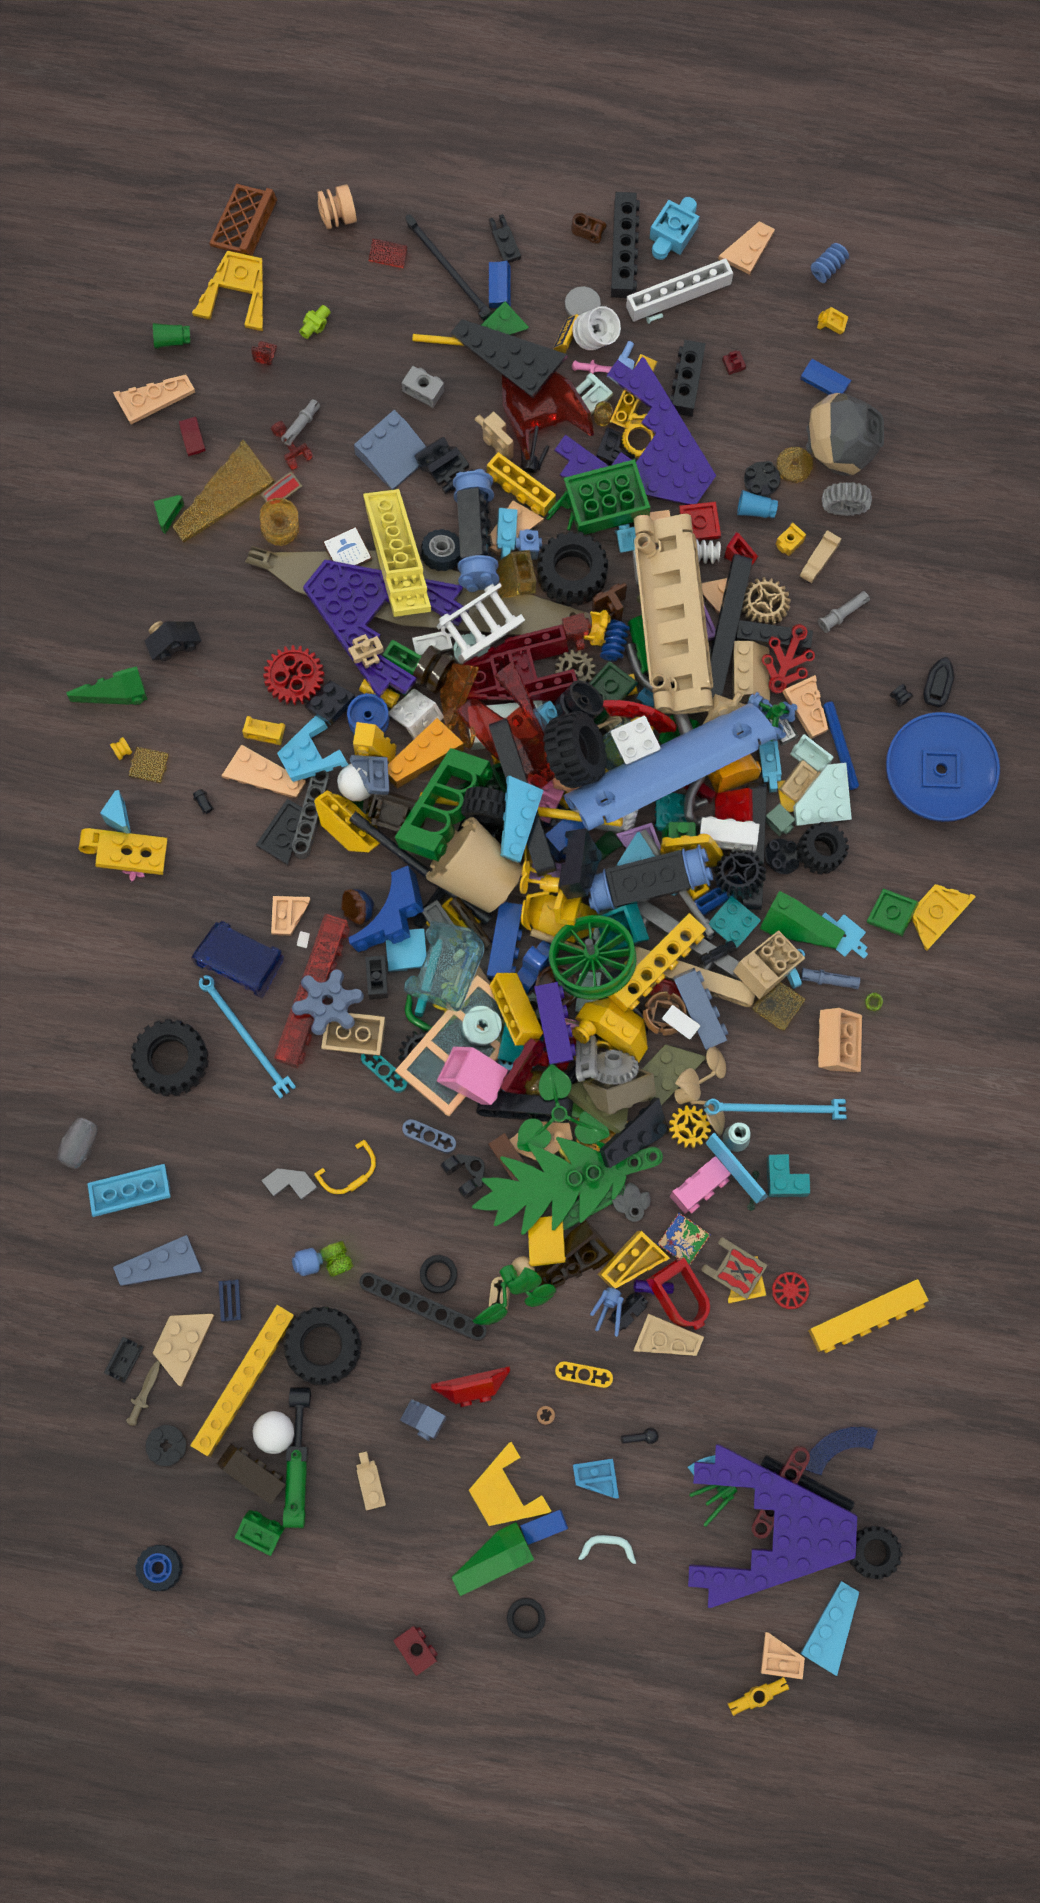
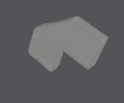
(282, 1178)

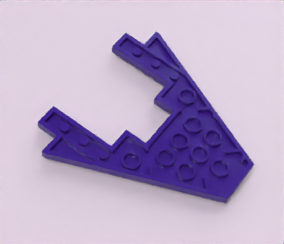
(671, 463)
(349, 600)
(806, 1534)

